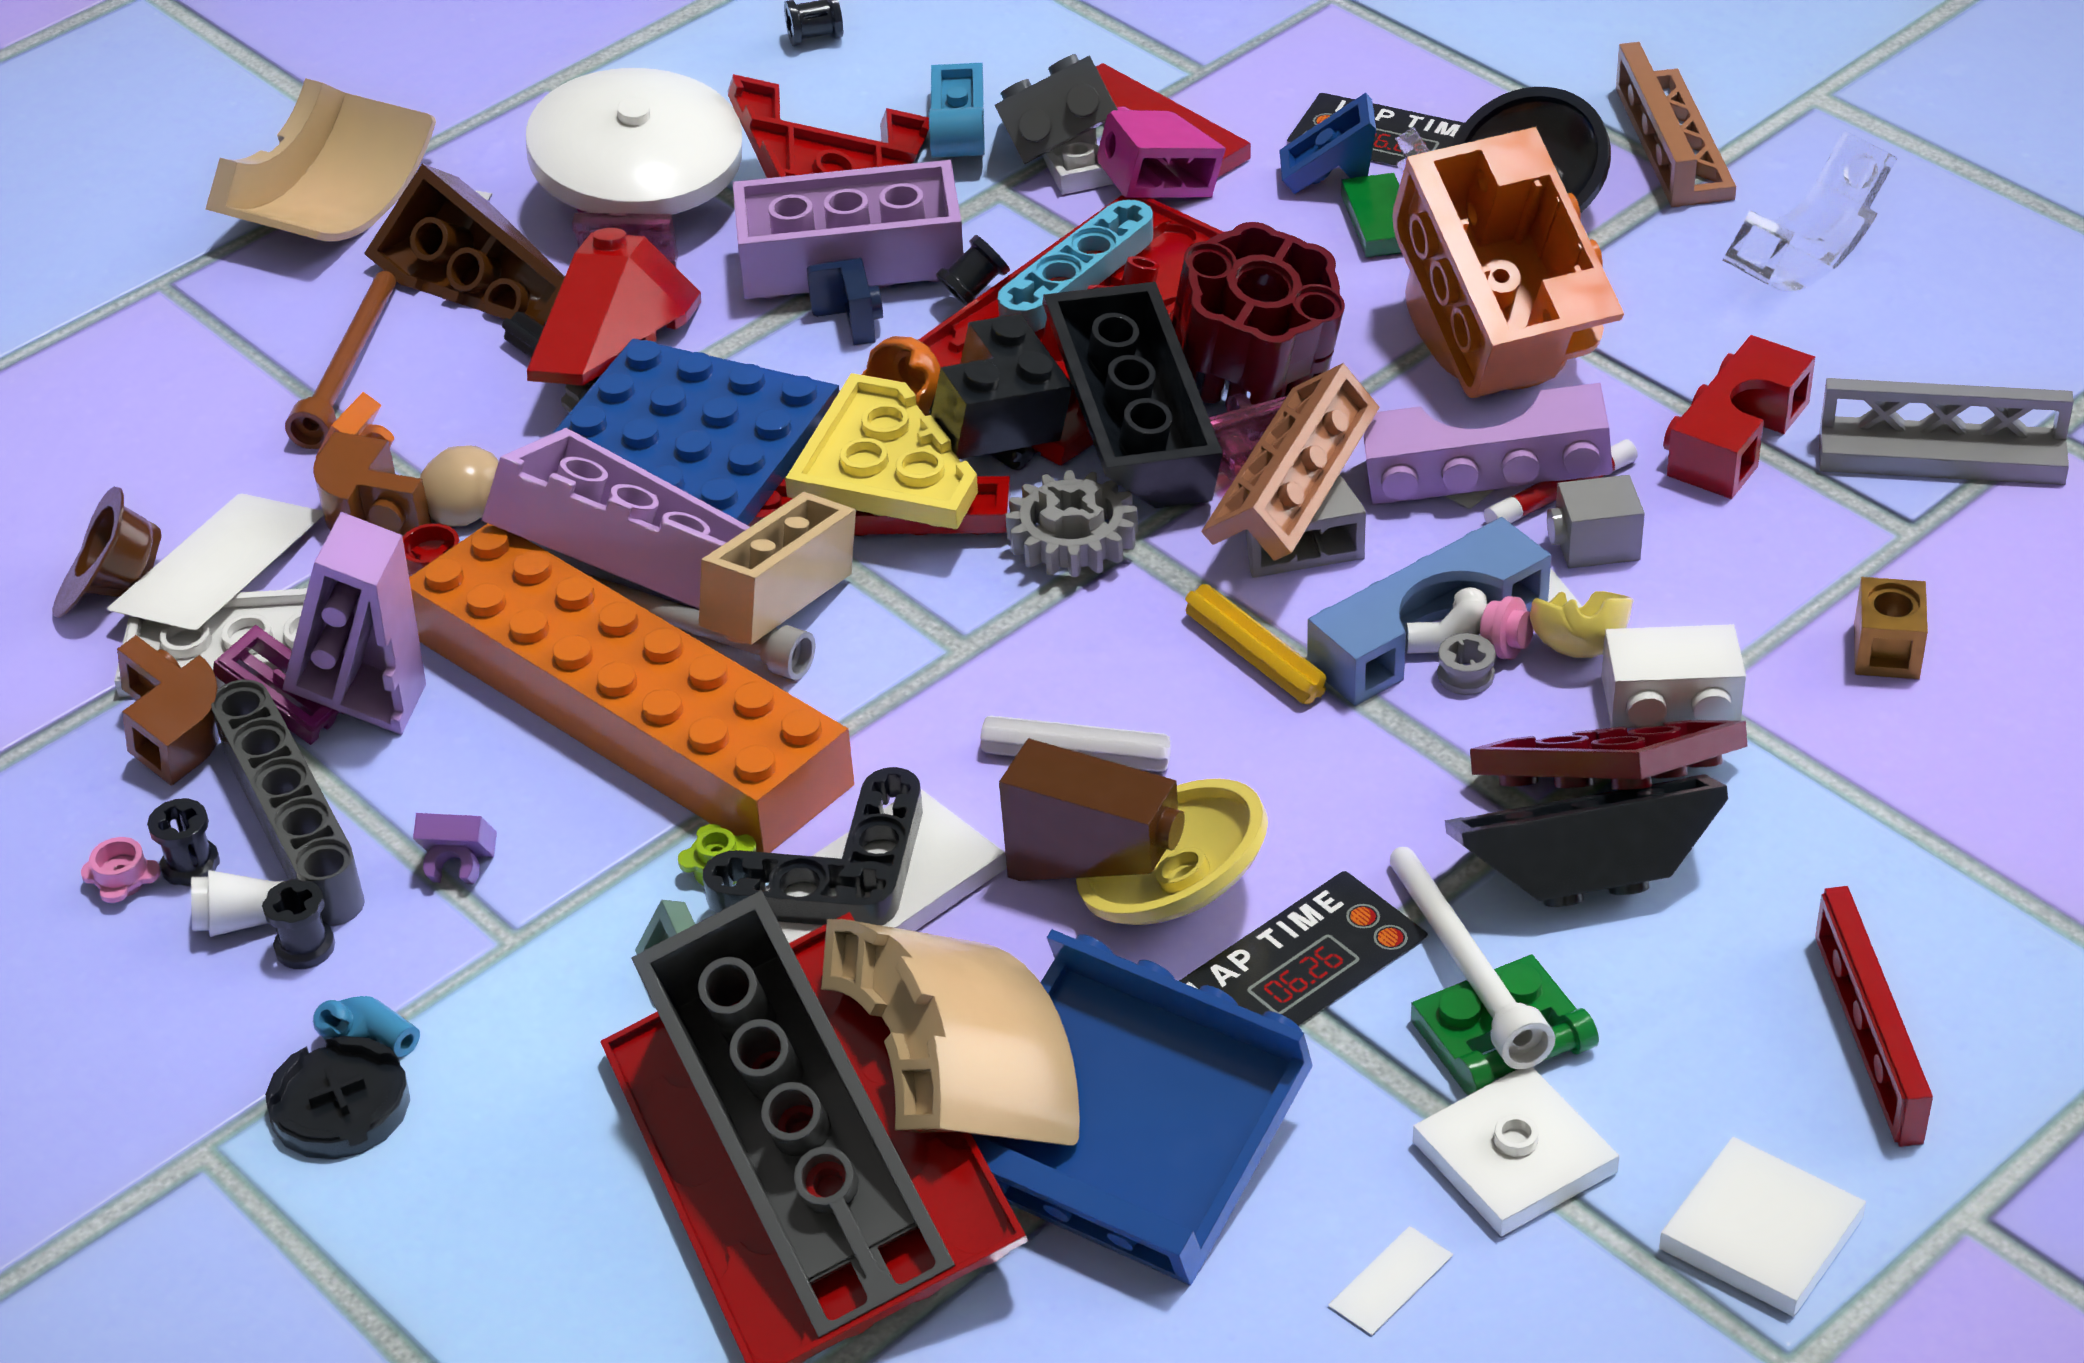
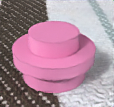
(1507, 626)

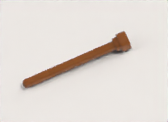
(313, 416)

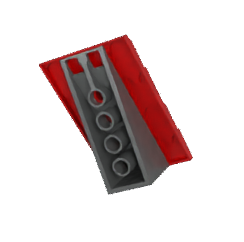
(784, 1143)

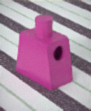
(1143, 152)

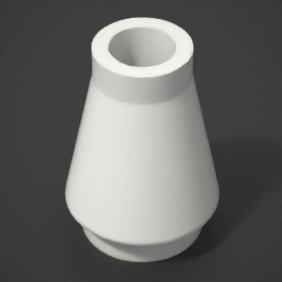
(228, 902)

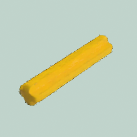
(1256, 644)

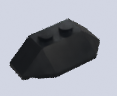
(1594, 840)

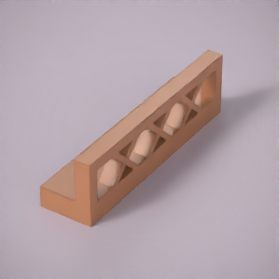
(1662, 136)
(1295, 462)

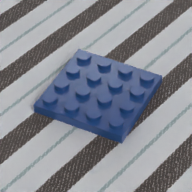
(703, 422)

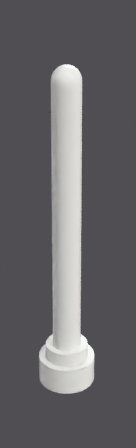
(1517, 1029)

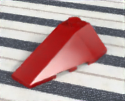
(610, 294)

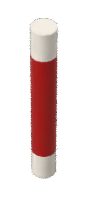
(1546, 492)

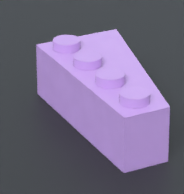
(607, 513)

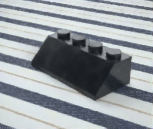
(1136, 392)

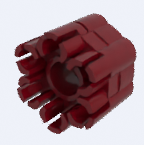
(1257, 312)

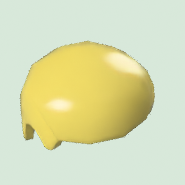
(1582, 629)

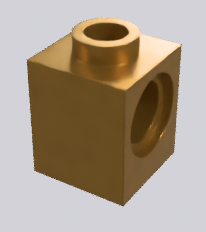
(1890, 628)

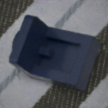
(845, 289)

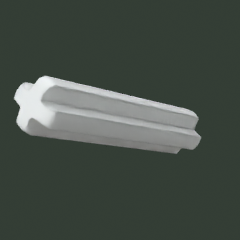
(1126, 747)

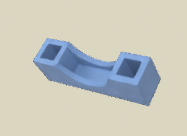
(1364, 636)

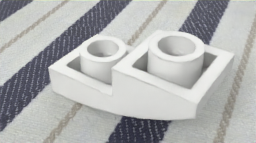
(1076, 165)

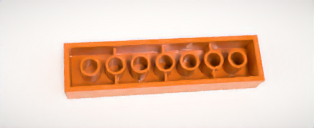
(632, 686)

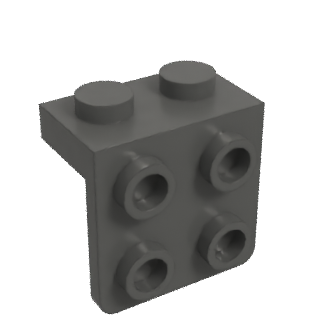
(1055, 108)

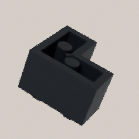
(1002, 391)

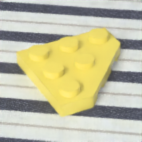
(884, 457)

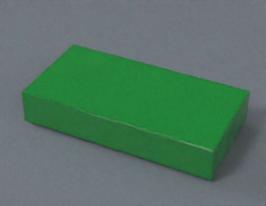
(1371, 211)

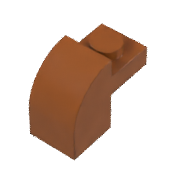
(359, 479)
(173, 717)

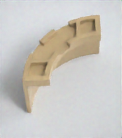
(334, 167)
(969, 1032)

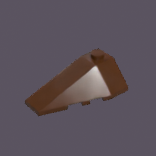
(463, 250)

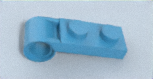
(957, 110)

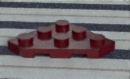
(1611, 753)

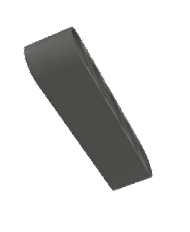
(287, 797)

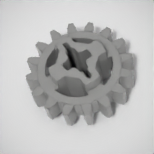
(1071, 523)

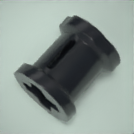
(813, 19)
(973, 271)
(191, 823)
(302, 935)

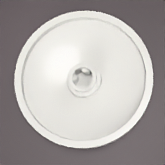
(634, 142)

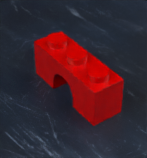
(1722, 430)

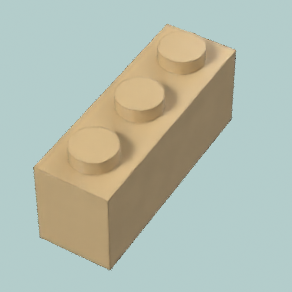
(776, 568)

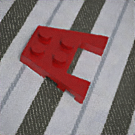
(801, 149)

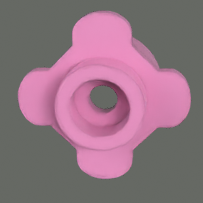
(119, 869)

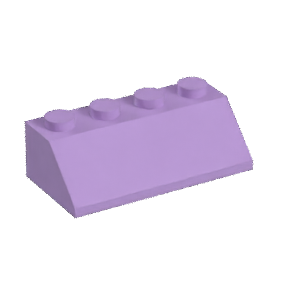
(890, 216)

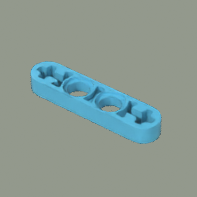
(1117, 230)

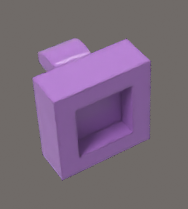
(454, 837)

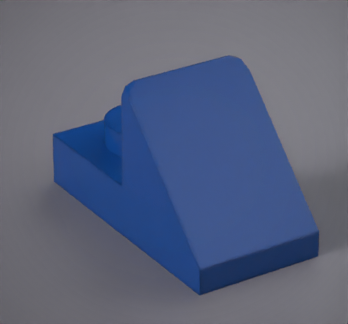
(1339, 140)

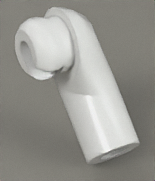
(1463, 618)

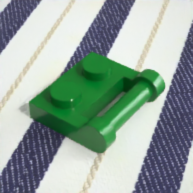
(1460, 1025)

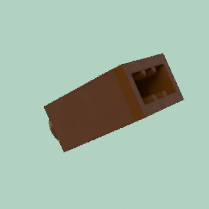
(1084, 816)

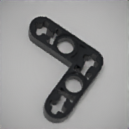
(851, 876)

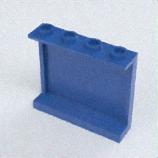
(1171, 1108)

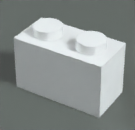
(1672, 675)

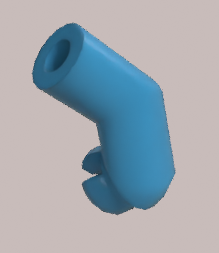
(367, 1019)

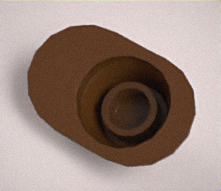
(113, 554)

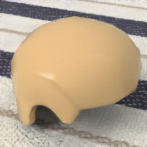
(459, 484)

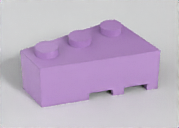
(359, 628)

